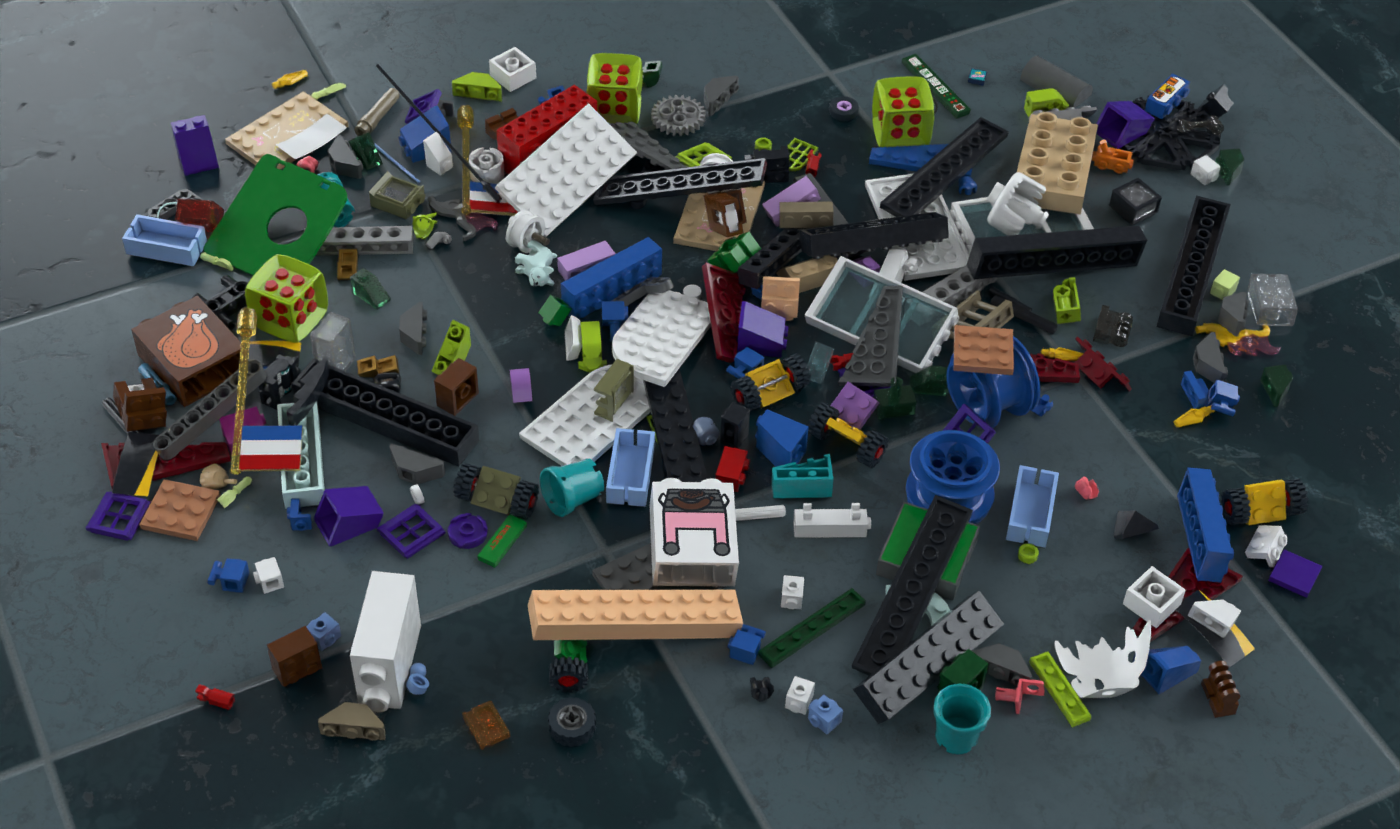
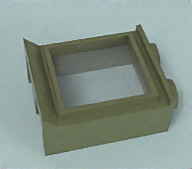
(396, 196)
(616, 386)

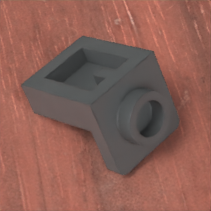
(446, 107)

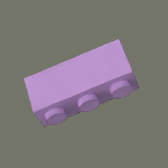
(798, 192)
(583, 259)

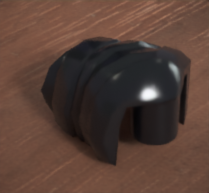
(761, 689)

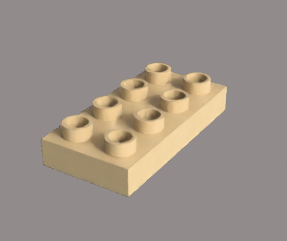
(1059, 158)

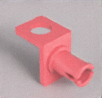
(1015, 695)

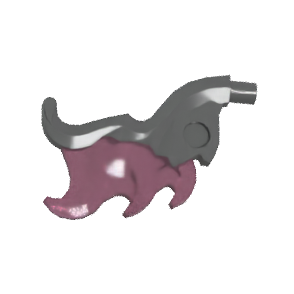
(471, 223)

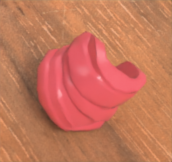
(308, 163)
(1086, 488)

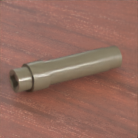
(377, 112)

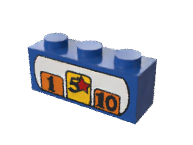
(1167, 96)

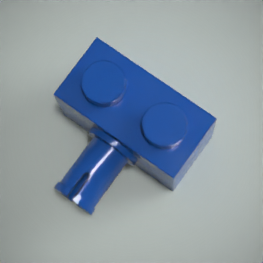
(614, 315)

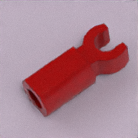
(812, 163)
(840, 361)
(215, 696)

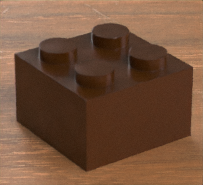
(456, 386)
(294, 656)

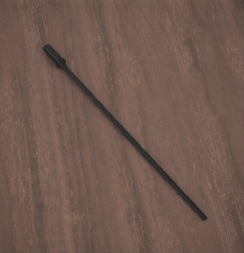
(486, 186)

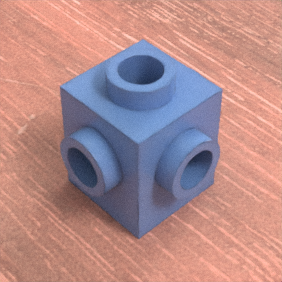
(324, 631)
(825, 714)

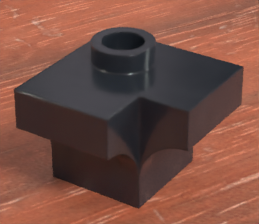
(1217, 102)

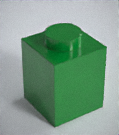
(554, 311)

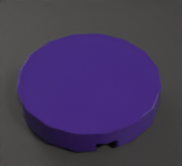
(467, 531)

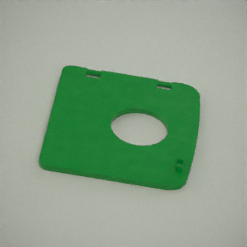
(243, 229)

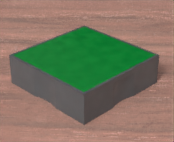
(901, 537)

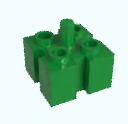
(735, 252)

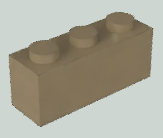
(805, 214)

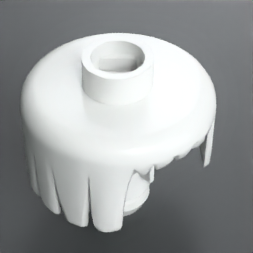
(1016, 205)

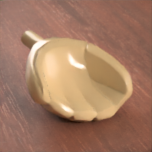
(215, 477)

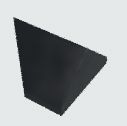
(1131, 524)

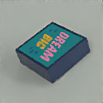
(977, 77)

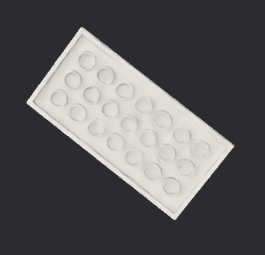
(567, 168)
(932, 257)

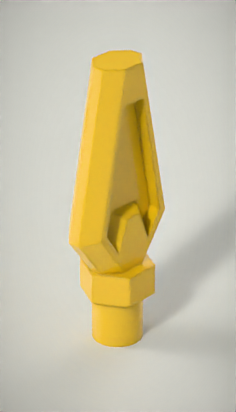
(289, 79)
(1061, 353)
(1193, 416)

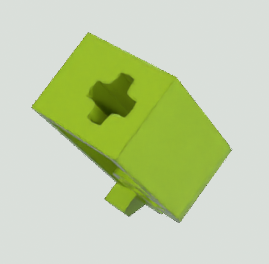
(1044, 100)
(1067, 302)
(591, 347)

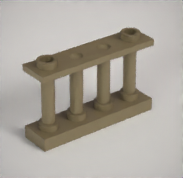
(996, 319)

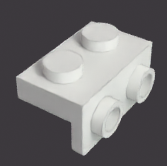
(1267, 544)

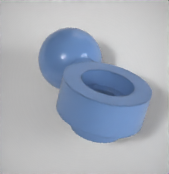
(417, 683)

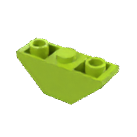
(477, 86)
(454, 346)

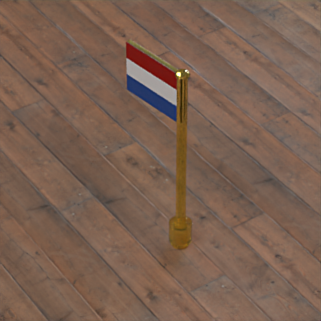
(474, 197)
(260, 446)

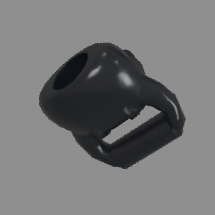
(389, 380)

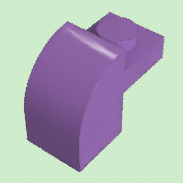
(521, 385)

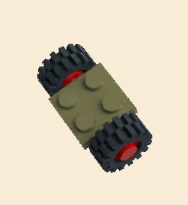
(496, 490)

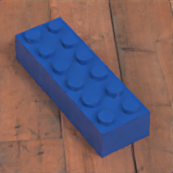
(612, 277)
(1204, 525)

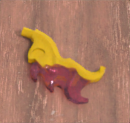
(1247, 340)

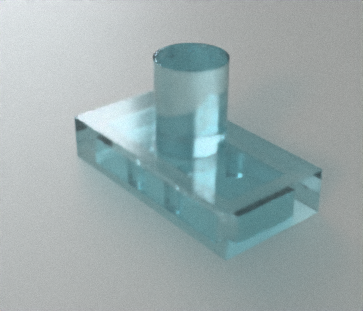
(819, 362)

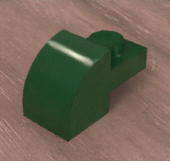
(651, 73)

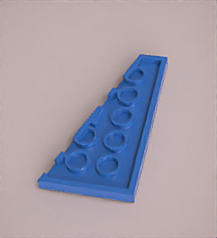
(906, 157)

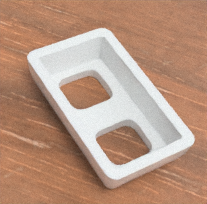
(573, 338)

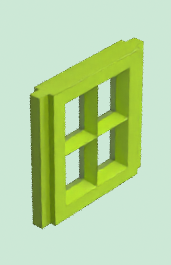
(695, 151)

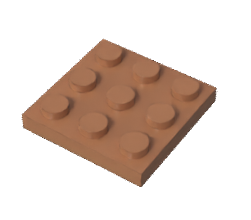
(983, 350)
(180, 510)

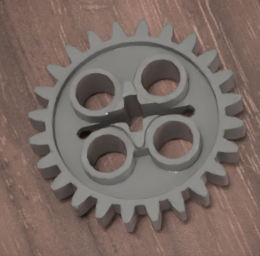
(678, 115)

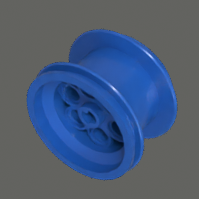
(993, 393)
(955, 468)

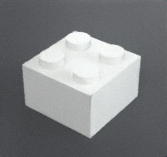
(512, 69)
(1154, 596)

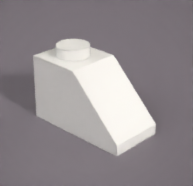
(437, 154)
(1215, 615)

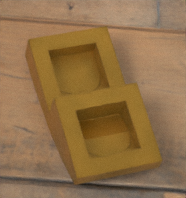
(347, 263)
(371, 366)

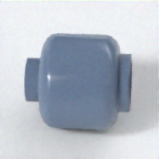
(706, 430)

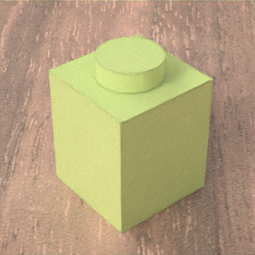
(1224, 284)

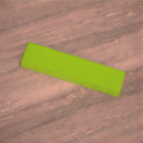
(1060, 689)

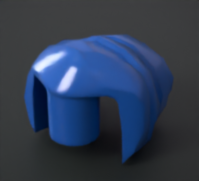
(968, 184)
(1043, 405)

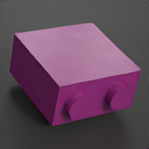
(227, 424)

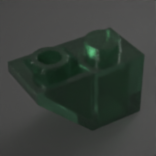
(1231, 164)

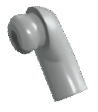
(438, 237)

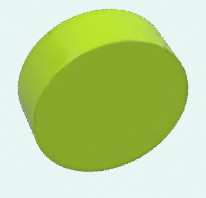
(763, 143)
(1028, 553)

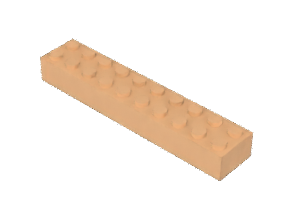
(633, 614)

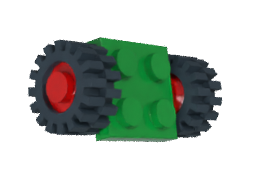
(571, 670)

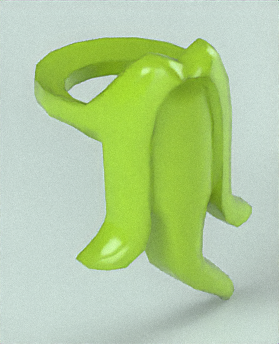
(422, 228)

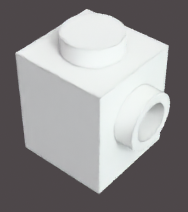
(1205, 170)
(268, 575)
(792, 592)
(799, 695)

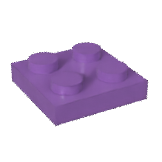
(854, 405)

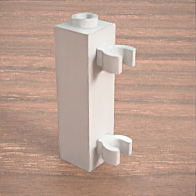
(897, 263)
(831, 522)

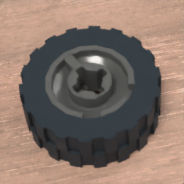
(571, 733)

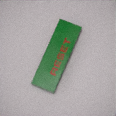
(502, 540)

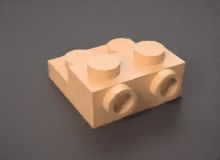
(781, 296)

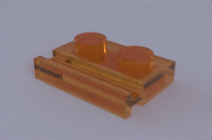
(486, 724)

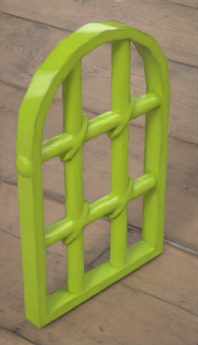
(803, 153)

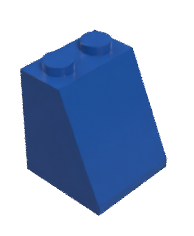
(418, 130)
(781, 438)

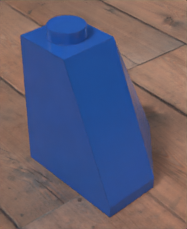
(1169, 666)

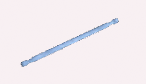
(396, 163)

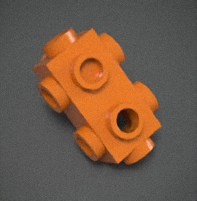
(1112, 158)

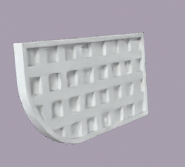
(661, 335)
(572, 430)

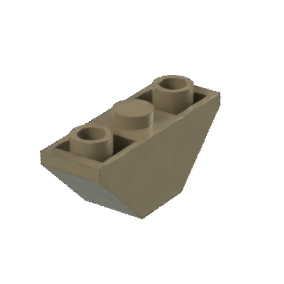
(352, 721)

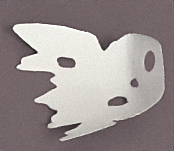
(1107, 665)

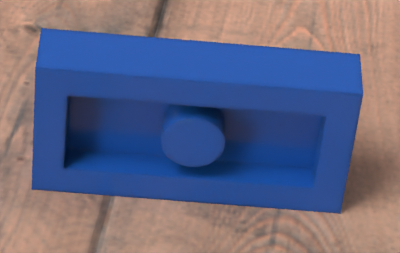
(1195, 390)

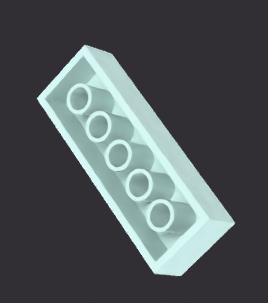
(308, 482)

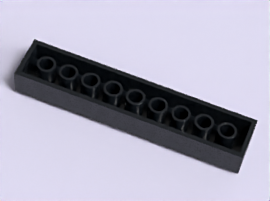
(1056, 252)
(1193, 266)
(395, 415)

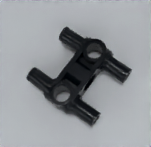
(227, 301)

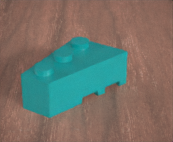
(803, 480)

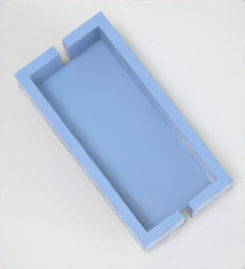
(164, 240)
(630, 467)
(1032, 506)

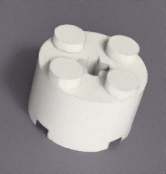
(487, 164)

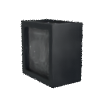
(1135, 201)

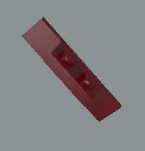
(1095, 367)

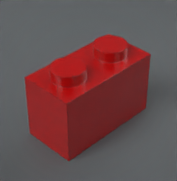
(732, 467)

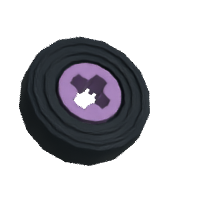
(844, 108)

